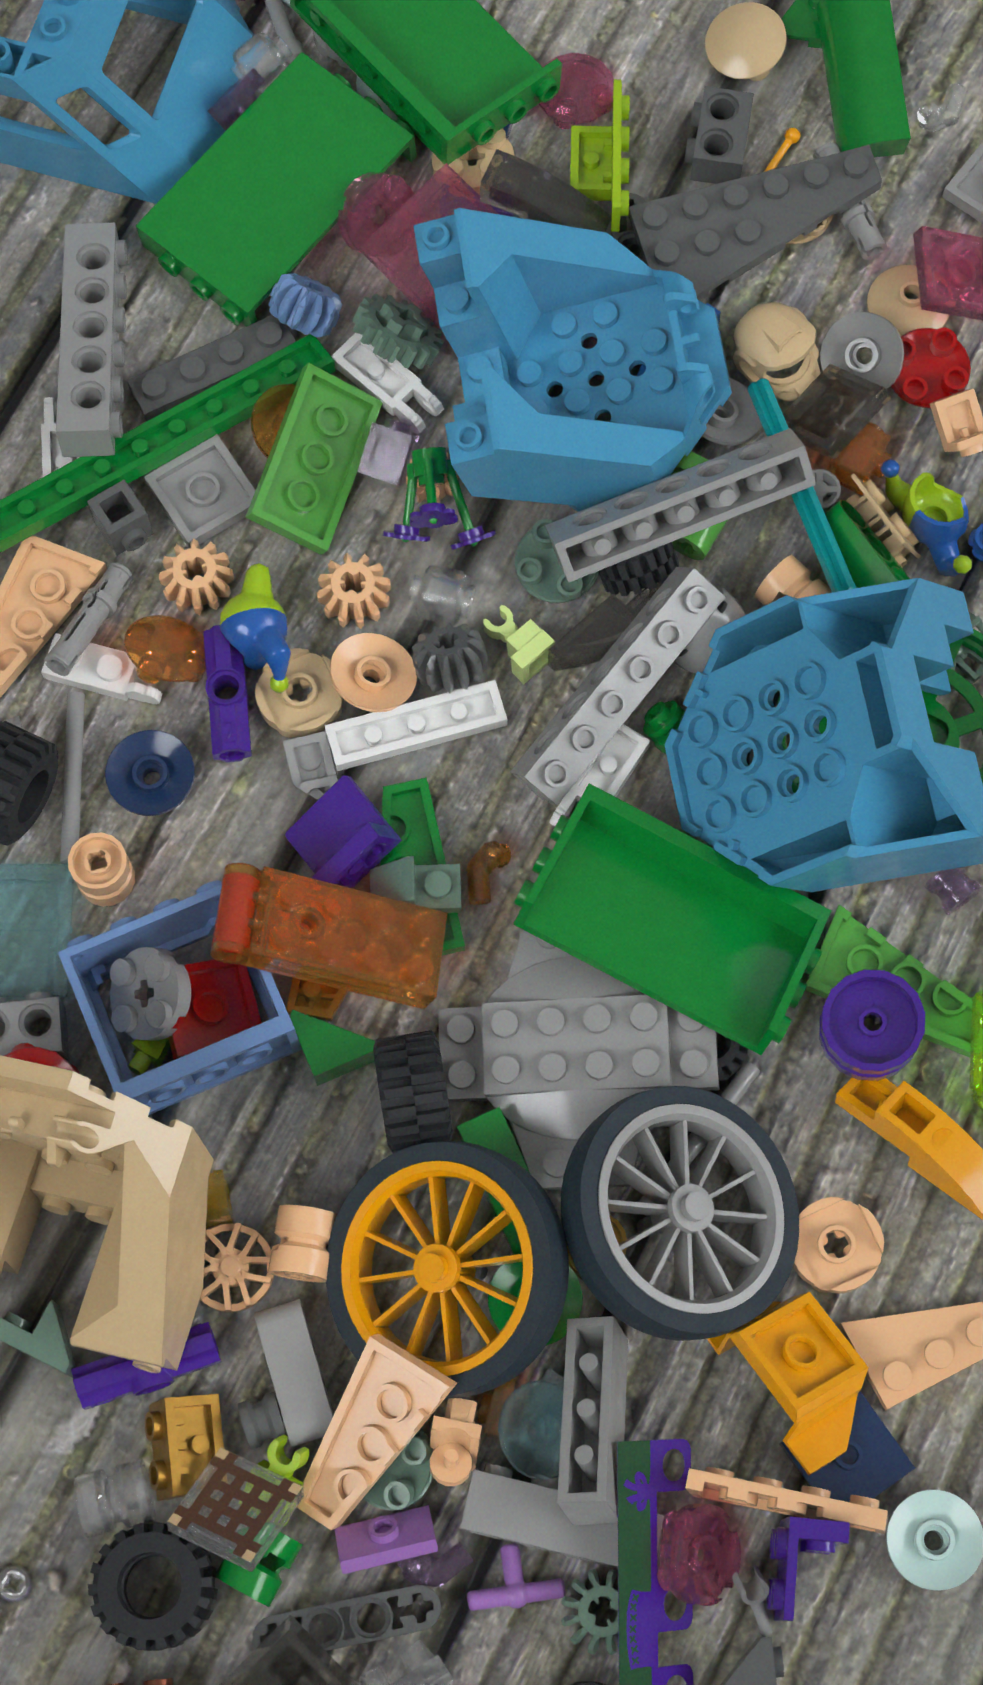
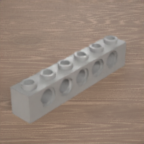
(89, 340)
(681, 504)
(617, 684)

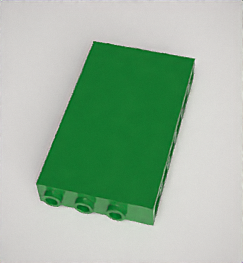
(436, 66)
(271, 187)
(673, 919)

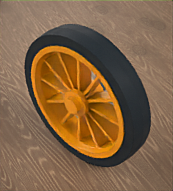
(446, 1264)

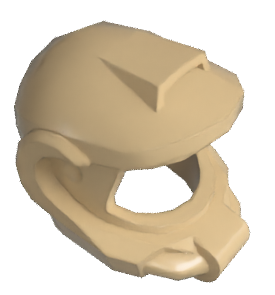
(776, 339)

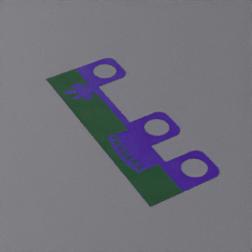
(639, 1593)

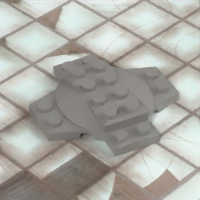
(564, 1049)

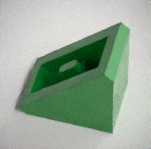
(329, 1048)

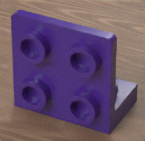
(342, 835)
(815, 1537)

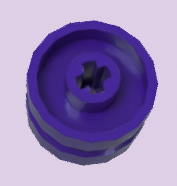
(889, 1003)

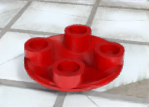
(932, 366)

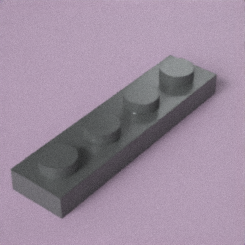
(207, 366)

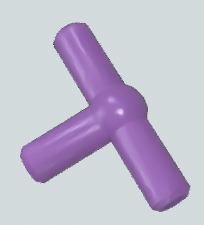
(515, 1592)

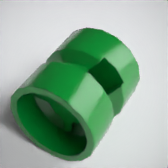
(265, 1579)

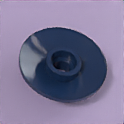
(147, 753)

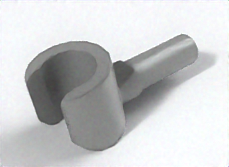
(754, 1594)

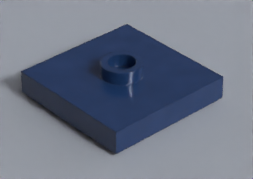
(869, 1464)

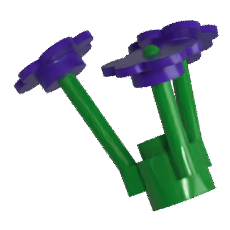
(430, 467)

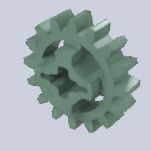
(397, 331)

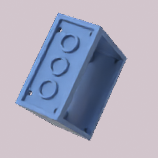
(173, 927)

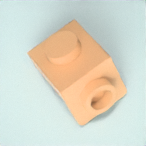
(959, 422)

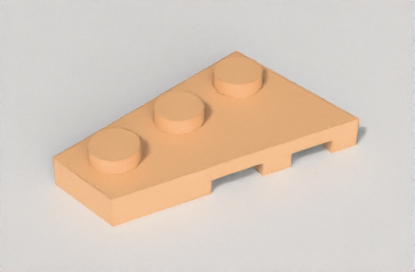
(916, 1348)

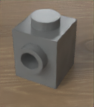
(120, 518)

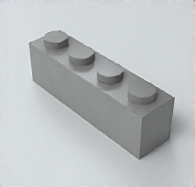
(592, 1419)
(532, 1518)

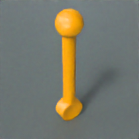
(791, 136)

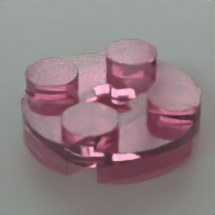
(359, 207)
(680, 1569)

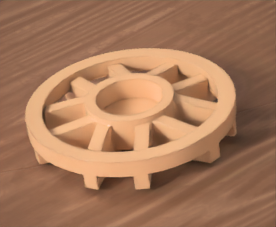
(232, 1268)

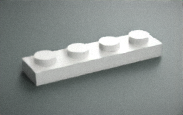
(416, 725)

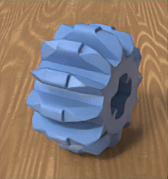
(305, 305)

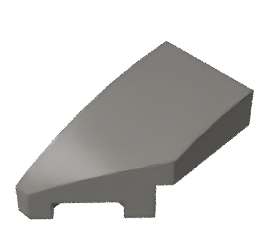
(311, 763)

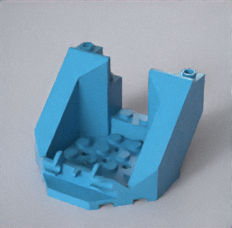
(516, 313)
(873, 786)

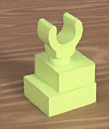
(525, 646)

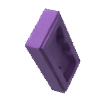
(385, 1539)

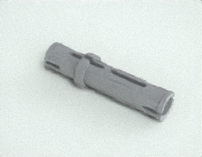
(858, 218)
(98, 605)

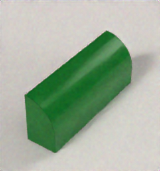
(863, 75)

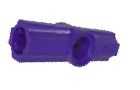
(227, 717)
(117, 1377)

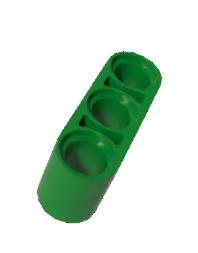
(862, 550)

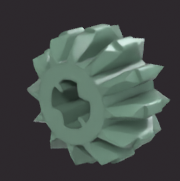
(586, 1619)

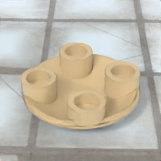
(746, 41)

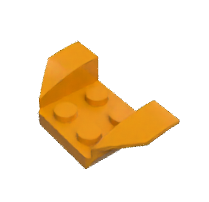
(807, 1371)

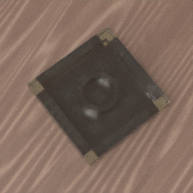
(834, 410)

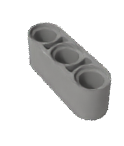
(295, 1371)

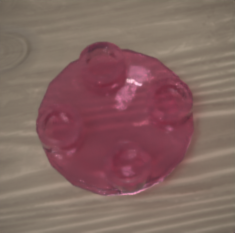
(583, 91)

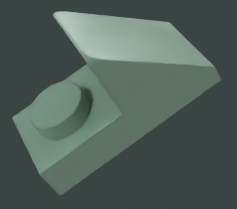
(422, 885)
(48, 1341)

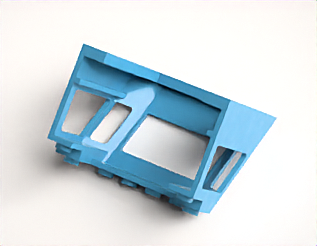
(69, 54)

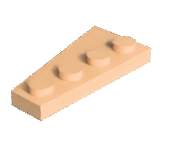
(36, 599)
(375, 1420)
(769, 1496)

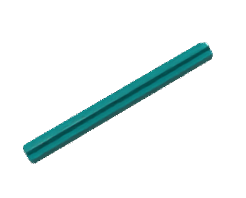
(806, 500)

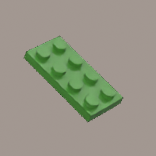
(314, 459)

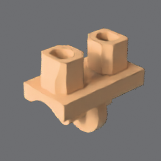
(455, 1442)

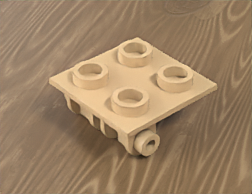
(875, 509)

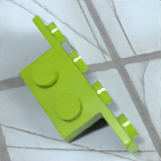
(597, 159)

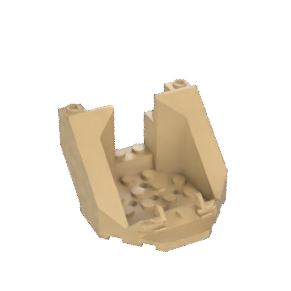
(144, 1179)

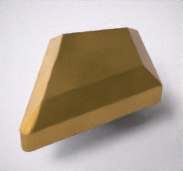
(314, 999)

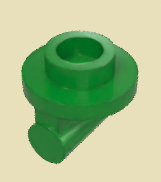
(660, 721)

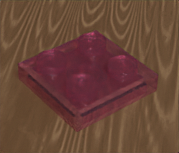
(949, 272)

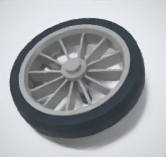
(680, 1213)

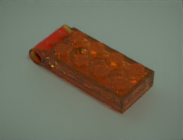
(353, 938)

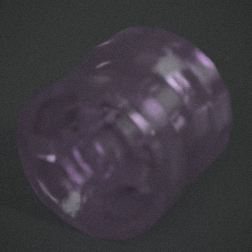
(953, 888)

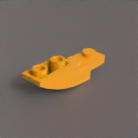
(924, 1132)

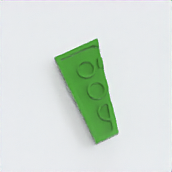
(855, 948)

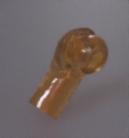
(481, 867)

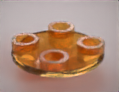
(165, 649)

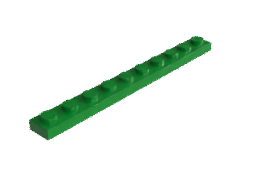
(154, 442)

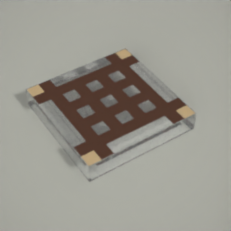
(235, 1509)

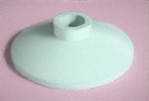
(959, 1534)

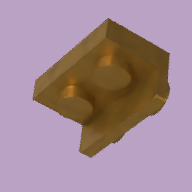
(184, 1440)

